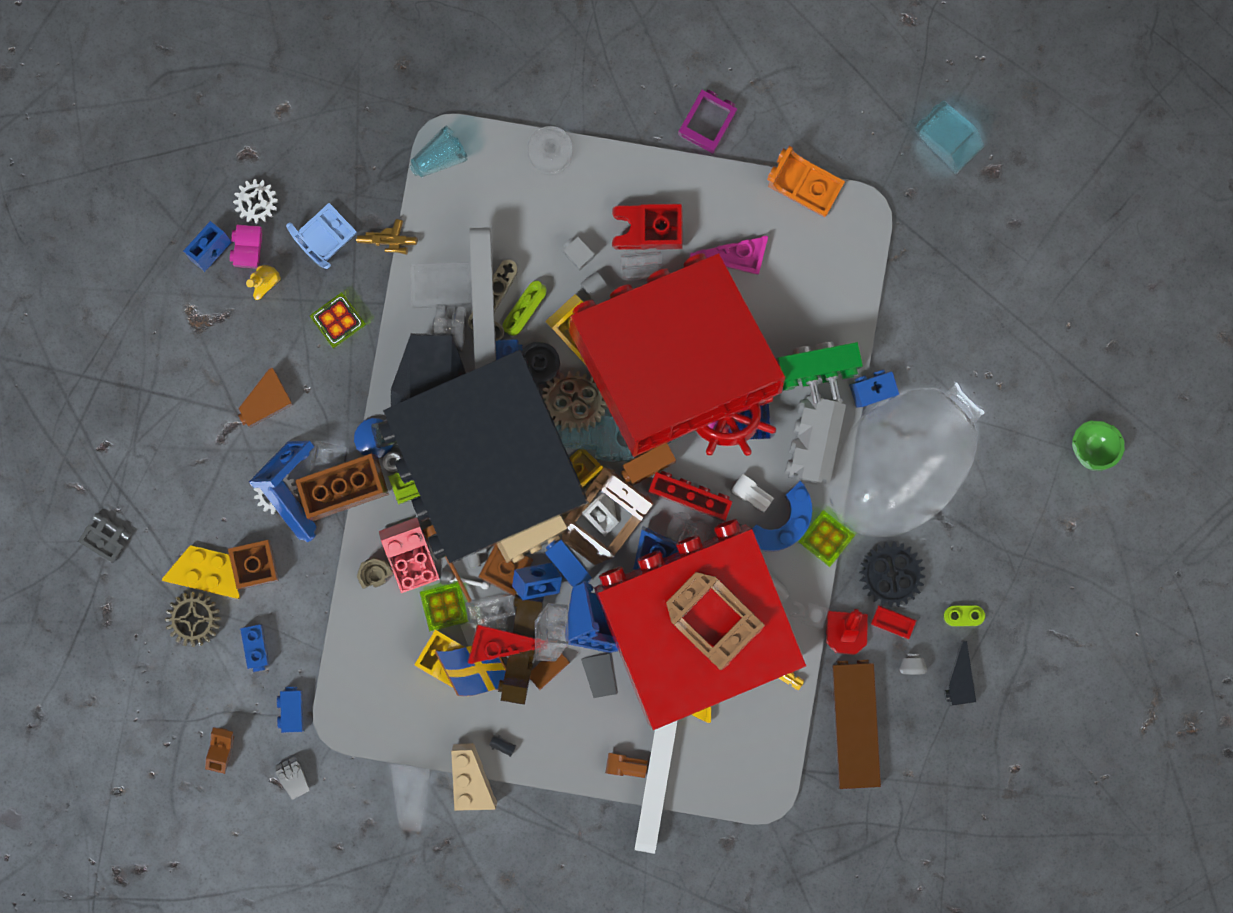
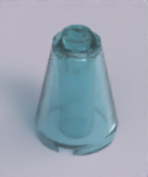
(438, 154)

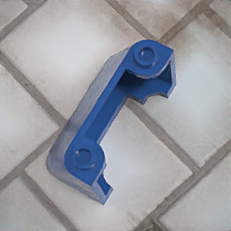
(587, 622)

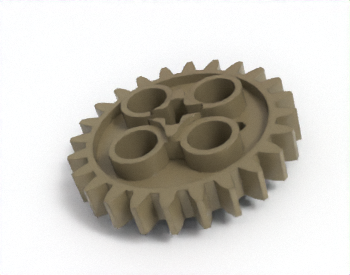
(574, 401)

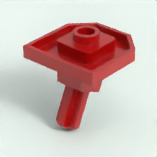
(846, 631)

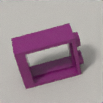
(697, 138)

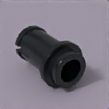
(502, 745)

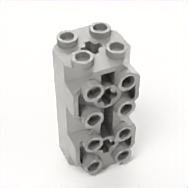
(816, 440)

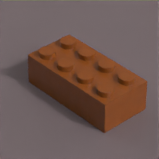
(342, 487)

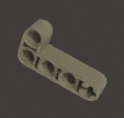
(498, 296)

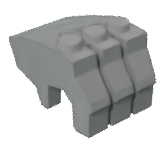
(292, 777)

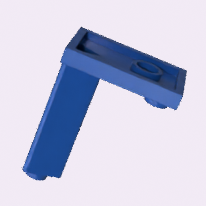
(270, 482)

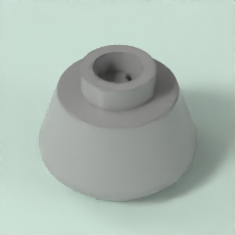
(913, 665)

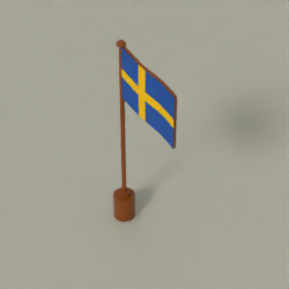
(465, 677)

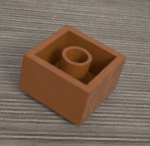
(253, 564)

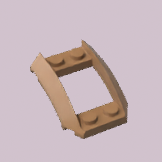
(624, 495)
(734, 640)

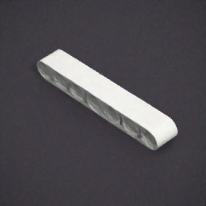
(655, 788)

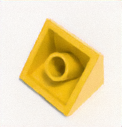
(585, 466)

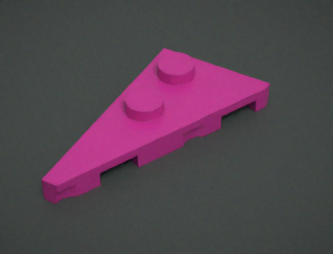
(741, 256)

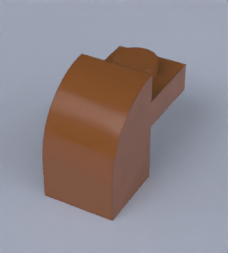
(219, 750)

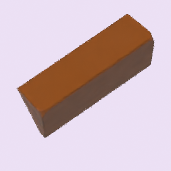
(547, 670)

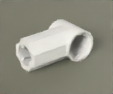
(749, 491)

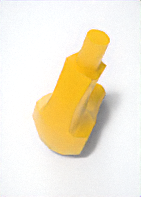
(263, 280)

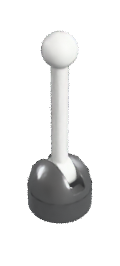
(448, 577)

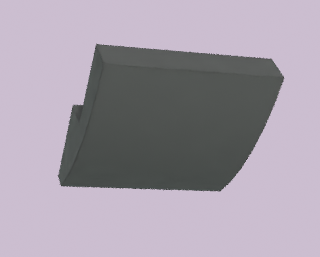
(599, 675)

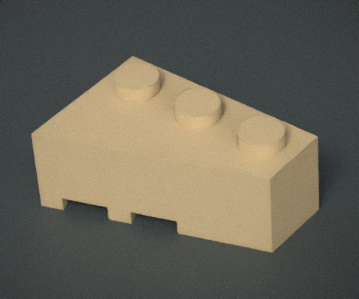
(531, 540)
(470, 782)

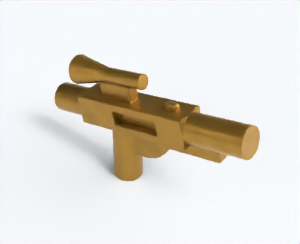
(389, 237)

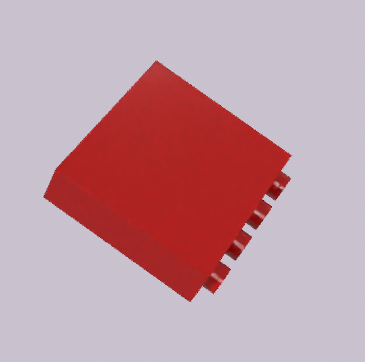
(675, 353)
(662, 663)

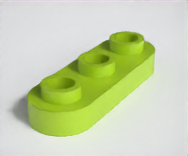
(524, 308)

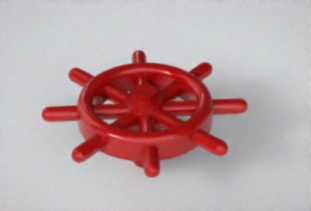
(721, 434)

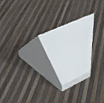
(602, 514)

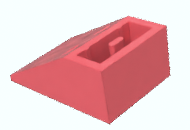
(409, 555)

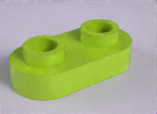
(964, 615)

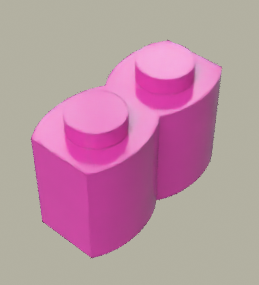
(247, 246)

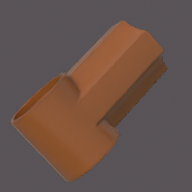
(622, 765)

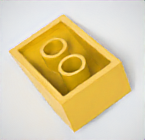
(560, 323)

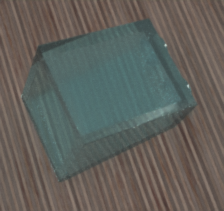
(950, 136)

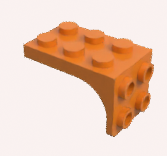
(804, 182)

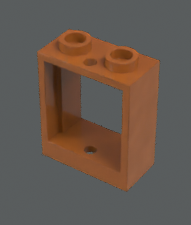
(648, 464)

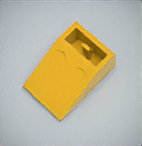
(428, 659)

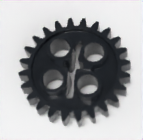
(873, 577)

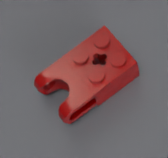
(644, 224)

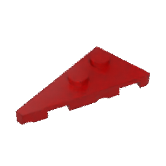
(495, 643)

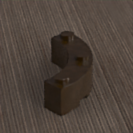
(519, 666)

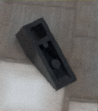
(960, 684)

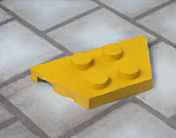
(204, 571)

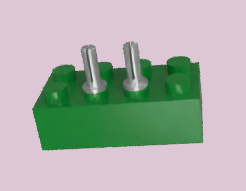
(822, 363)

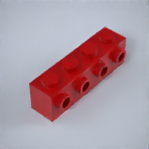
(689, 496)

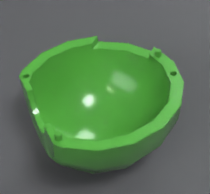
(1098, 445)

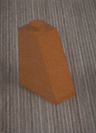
(265, 400)

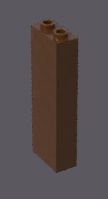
(856, 725)

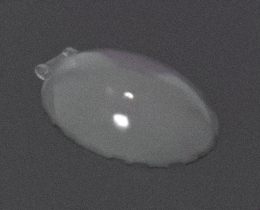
(903, 461)

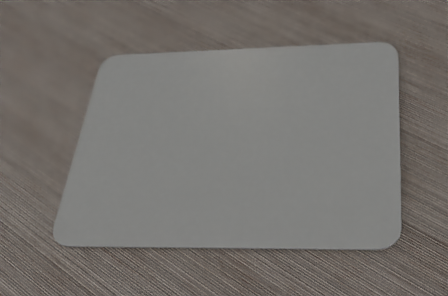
(813, 288)

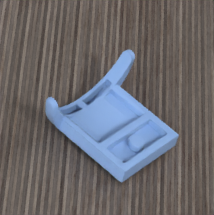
(323, 235)

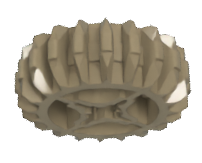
(193, 628)

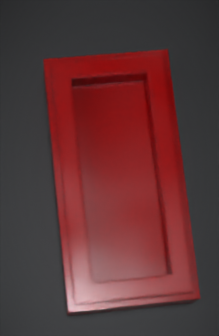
(893, 622)

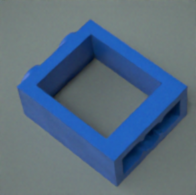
(567, 563)

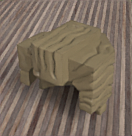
(374, 572)

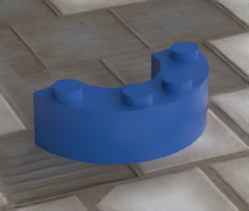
(796, 526)

